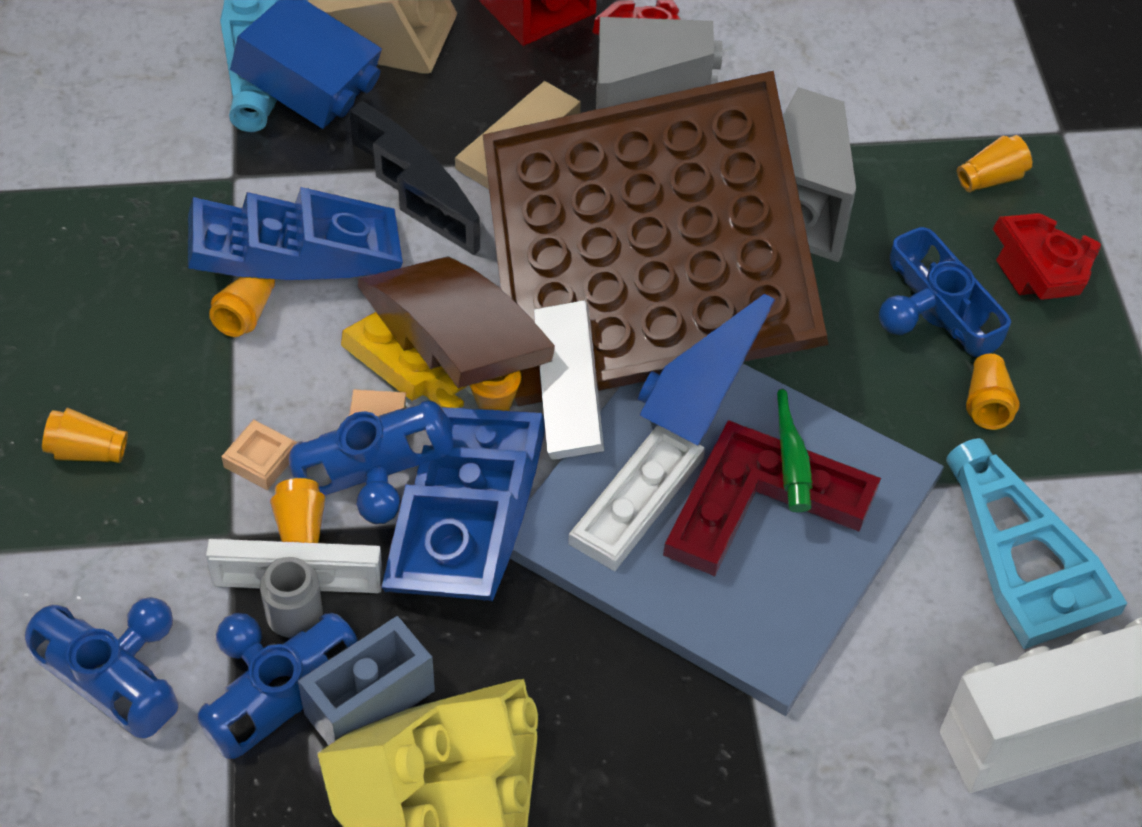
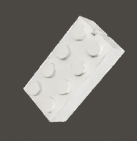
(1046, 708)

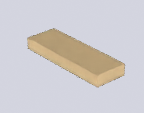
(541, 104)

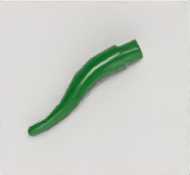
(795, 459)

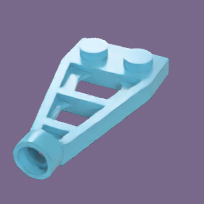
(234, 20)
(1050, 604)

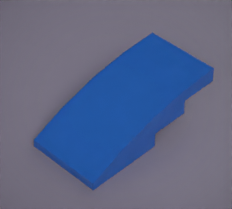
(293, 241)
(466, 507)

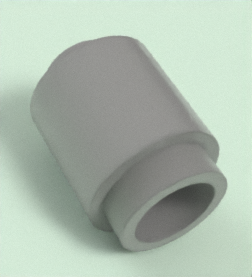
(291, 596)

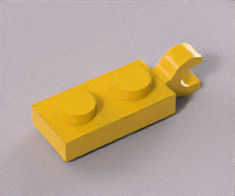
(404, 370)

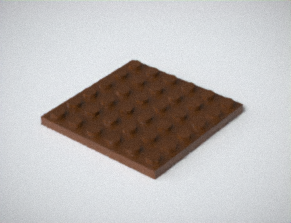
(660, 222)

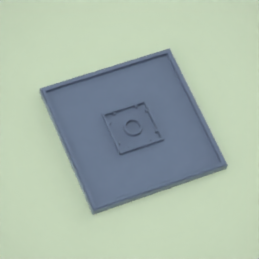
(786, 574)

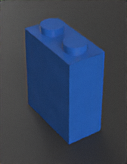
(306, 60)

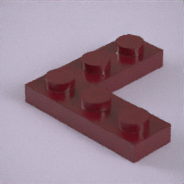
(752, 463)

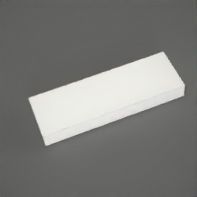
(570, 382)
(636, 497)
(336, 565)

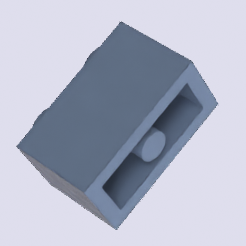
(367, 681)

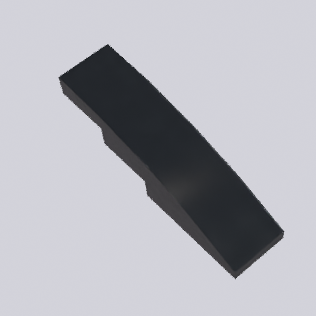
(422, 182)

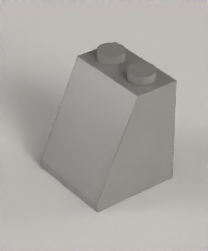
(653, 58)
(822, 168)

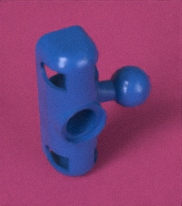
(943, 294)
(372, 449)
(79, 648)
(249, 694)

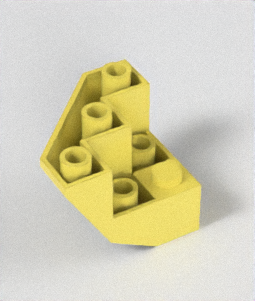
(438, 764)

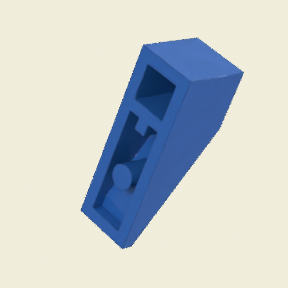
(697, 381)

